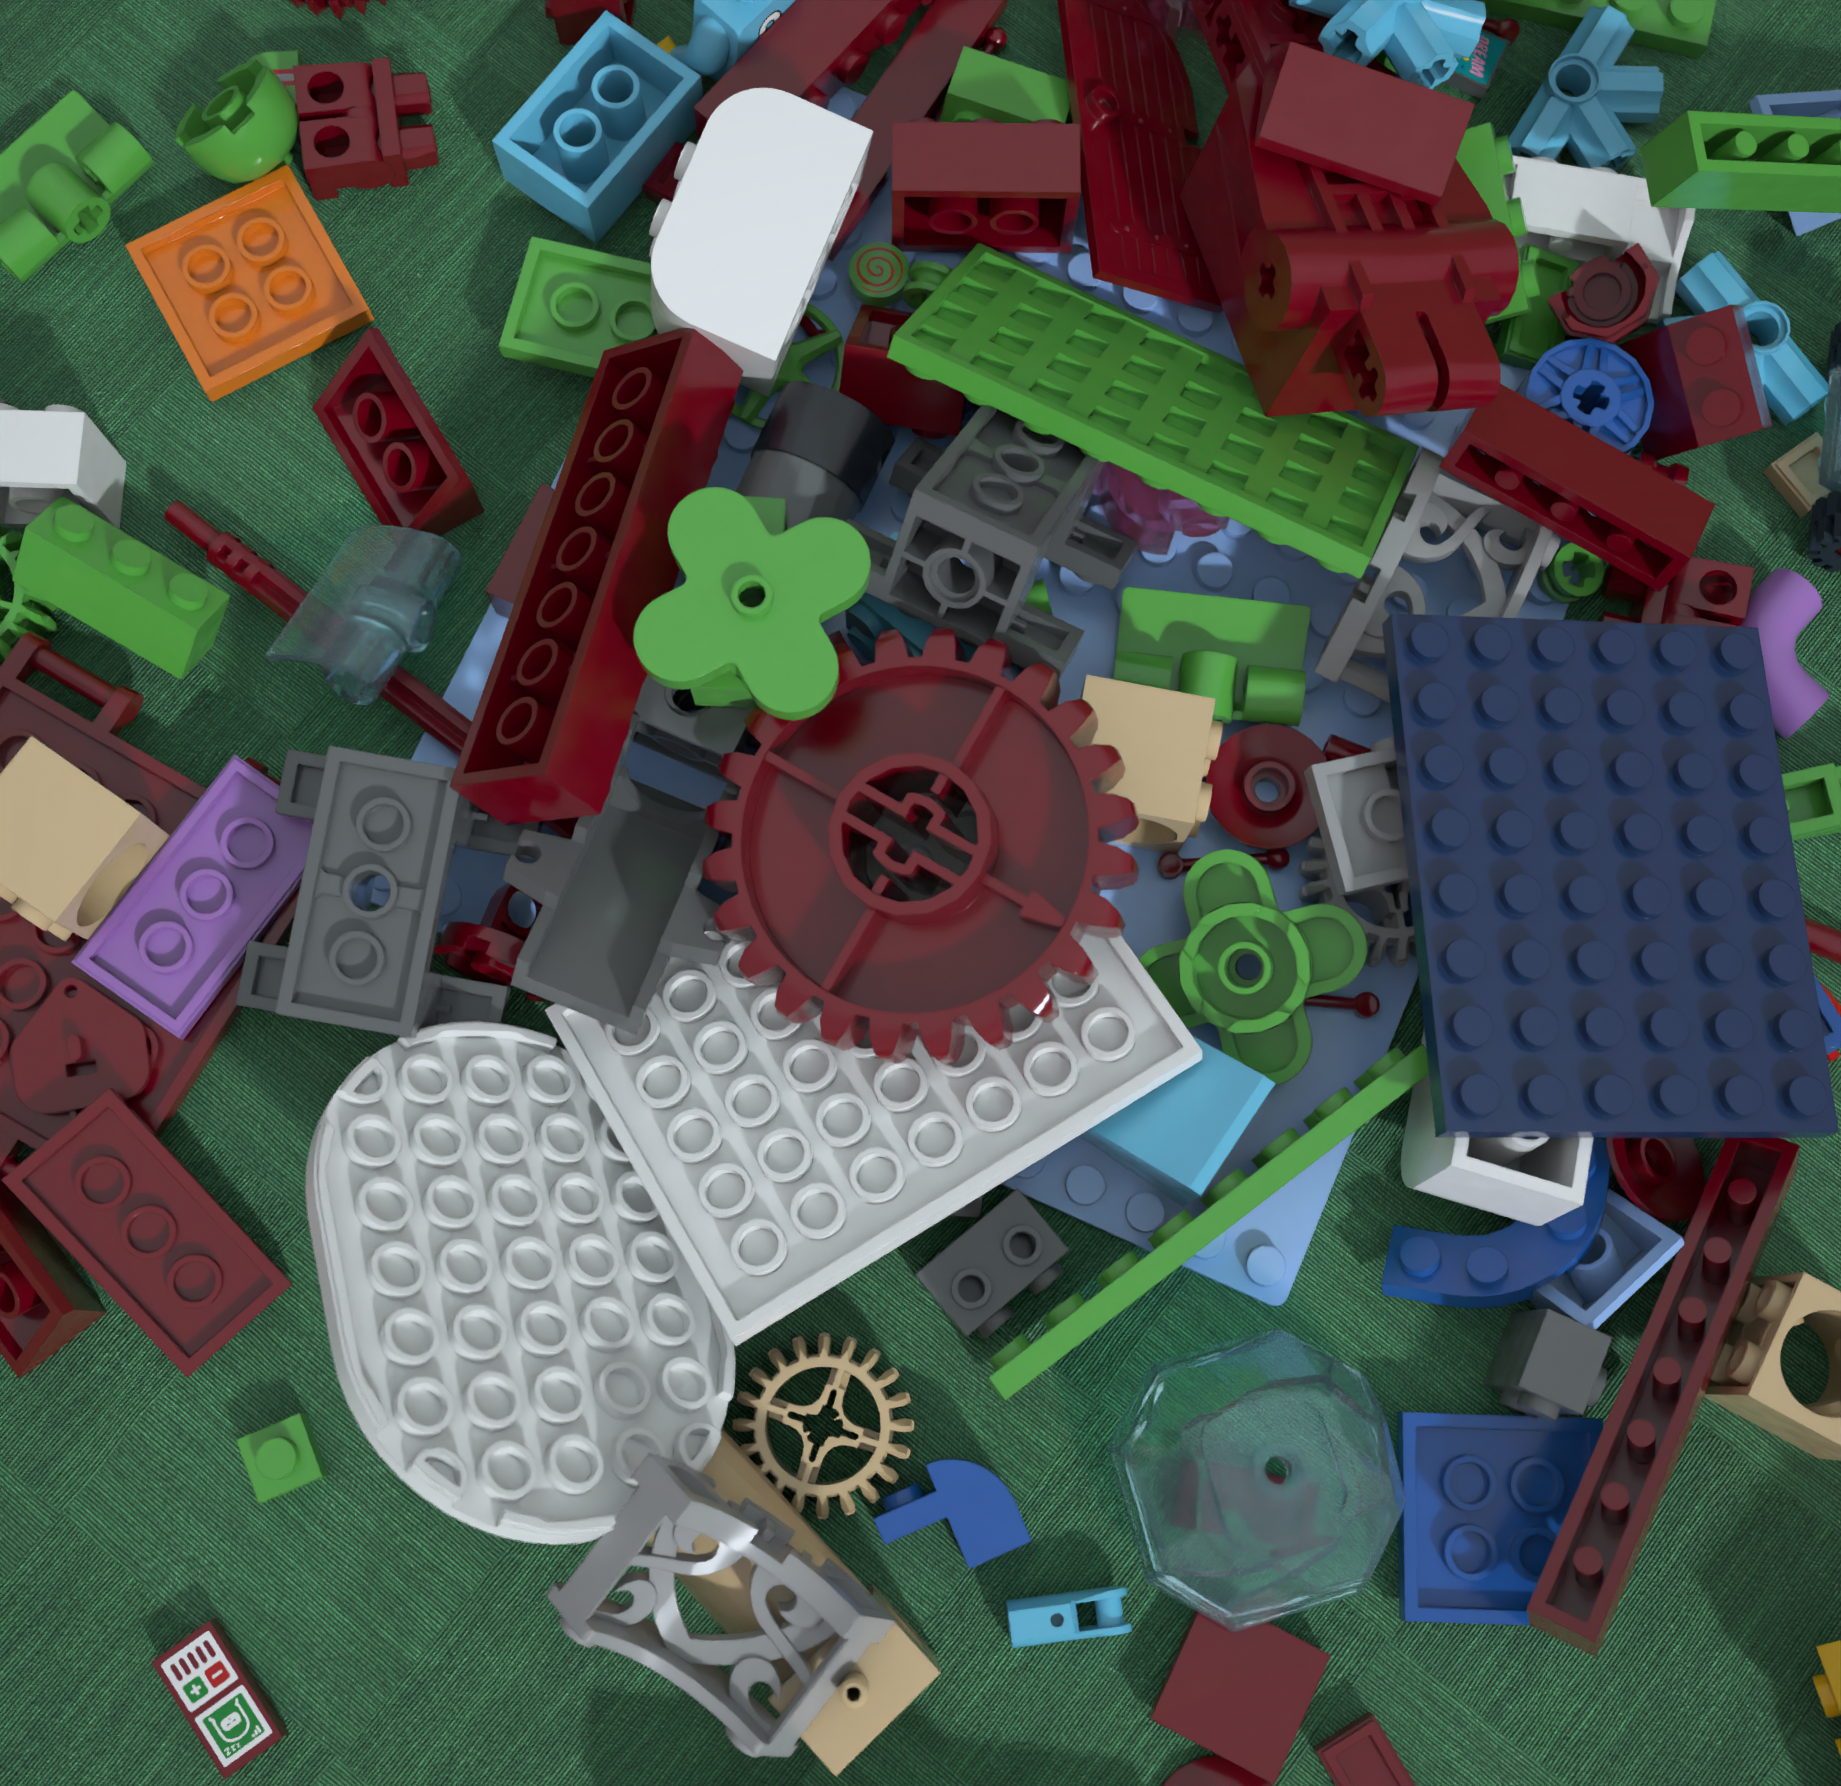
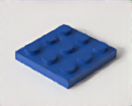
(1483, 1510)

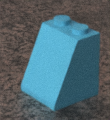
(1184, 1126)

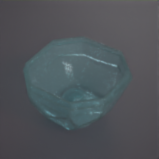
(1199, 1491)

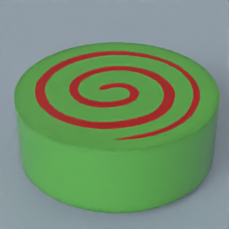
(878, 274)

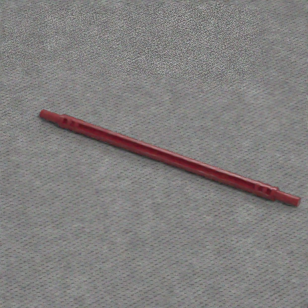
(283, 597)

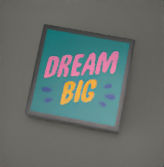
(1476, 72)

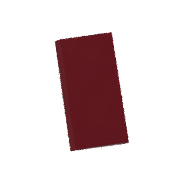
(1360, 122)
(394, 443)
(40, 1290)

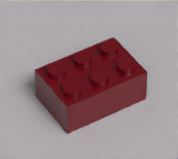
(985, 185)

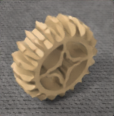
(768, 1406)

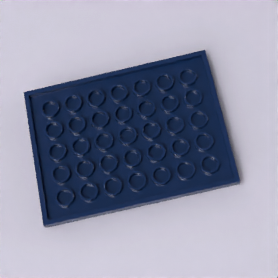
(1603, 882)

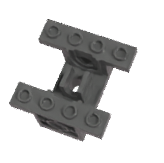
(1002, 507)
(362, 964)

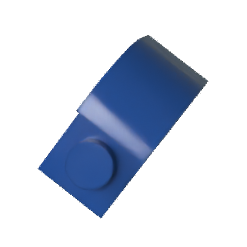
(971, 1499)

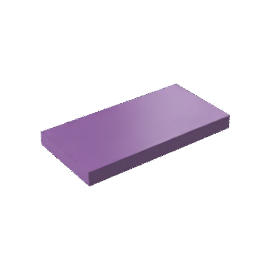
(201, 901)

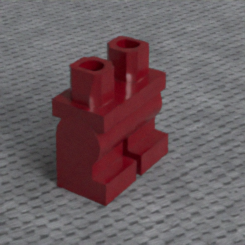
(356, 128)
(1699, 594)

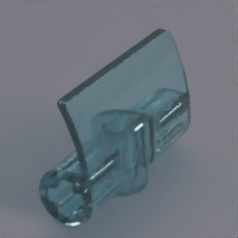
(370, 608)

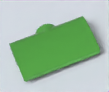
(62, 182)
(1217, 648)

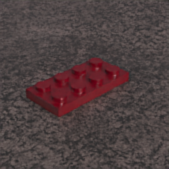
(148, 1231)

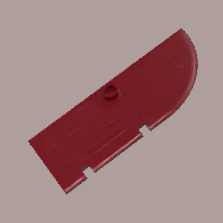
(1133, 151)

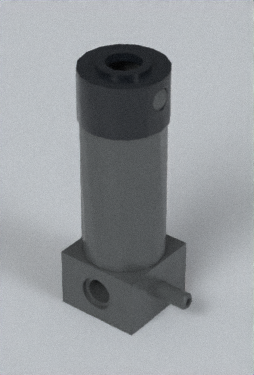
(824, 461)

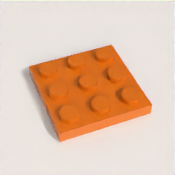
(249, 283)

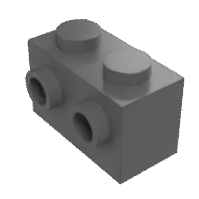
(992, 1265)
(1548, 1365)

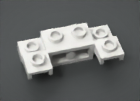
(1600, 214)

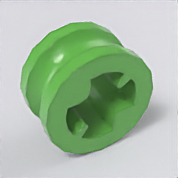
(924, 279)
(1557, 585)

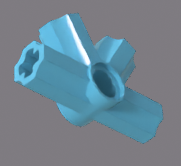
(1415, 35)
(1602, 98)
(1785, 372)

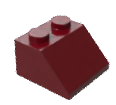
(1700, 382)
(888, 387)

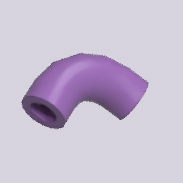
(1780, 611)

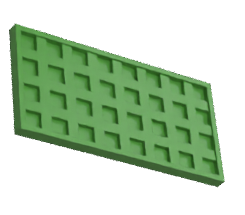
(1155, 407)

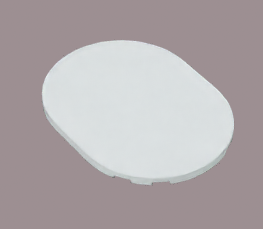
(506, 1286)

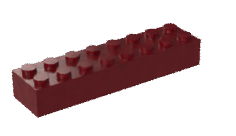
(568, 654)

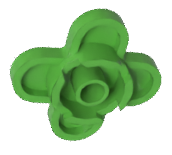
(774, 646)
(1299, 952)

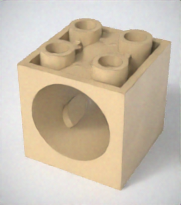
(1166, 752)
(67, 843)
(1749, 1367)

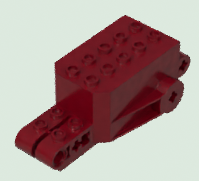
(1329, 280)

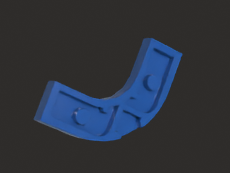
(1499, 1265)

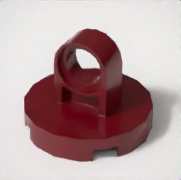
(489, 949)

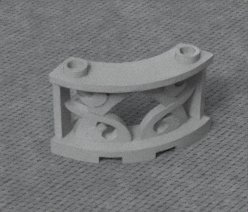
(1435, 502)
(680, 1507)

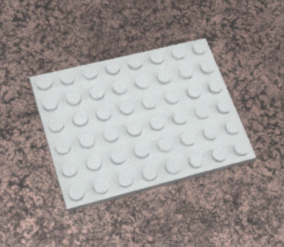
(815, 1160)

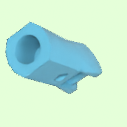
(1055, 1619)

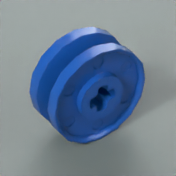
(1600, 382)

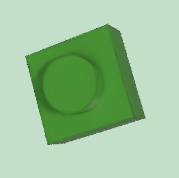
(282, 1457)

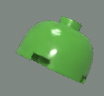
(243, 128)

